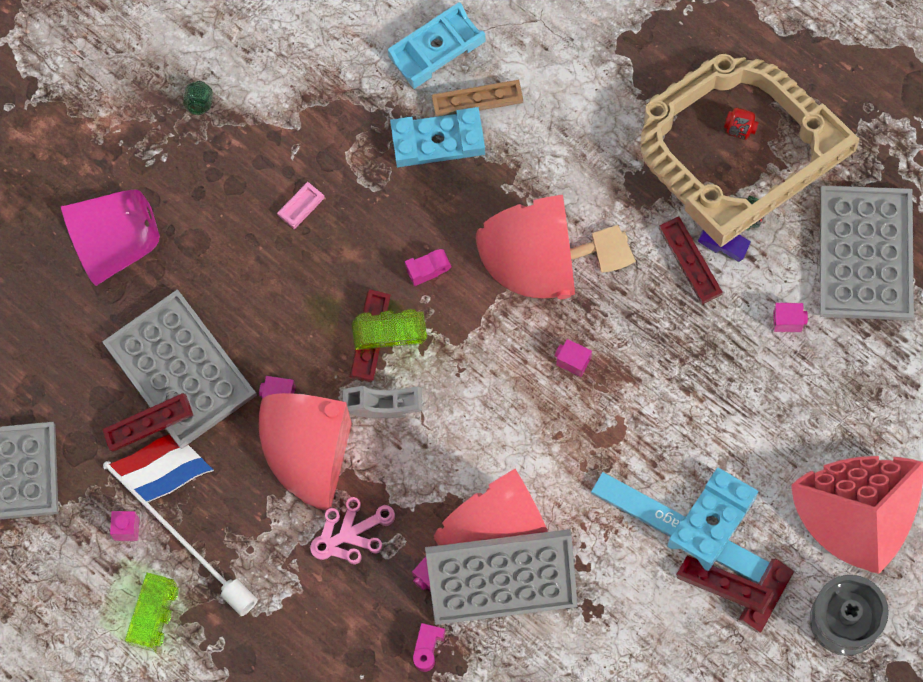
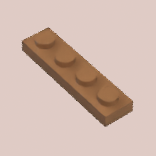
(484, 97)

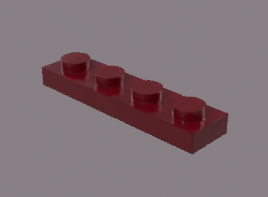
(690, 260)
(366, 360)
(147, 422)
(725, 585)

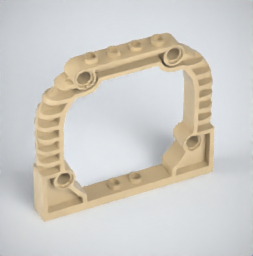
(729, 216)

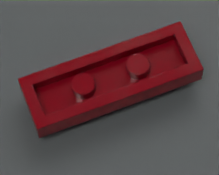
(775, 578)

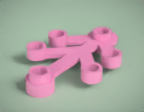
(349, 533)

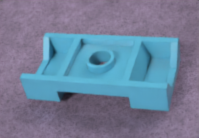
(419, 59)
(460, 131)
(727, 501)

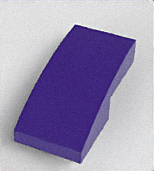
(735, 248)

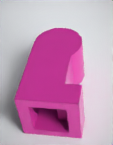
(427, 267)
(425, 646)

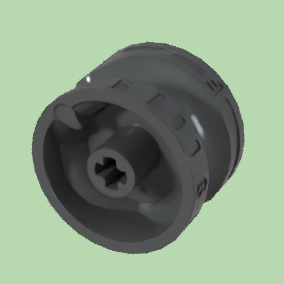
(866, 616)

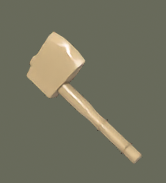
(610, 249)

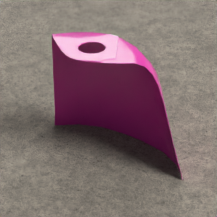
(111, 232)

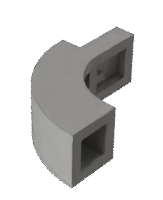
(381, 403)

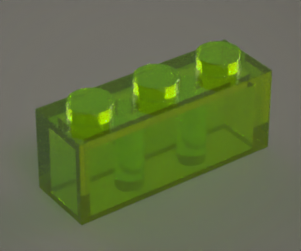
(389, 329)
(151, 612)

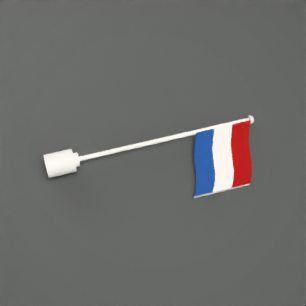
(158, 472)

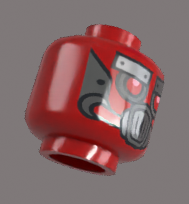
(740, 123)

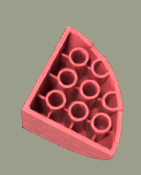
(529, 249)
(305, 444)
(861, 507)
(498, 513)

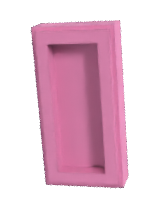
(300, 205)

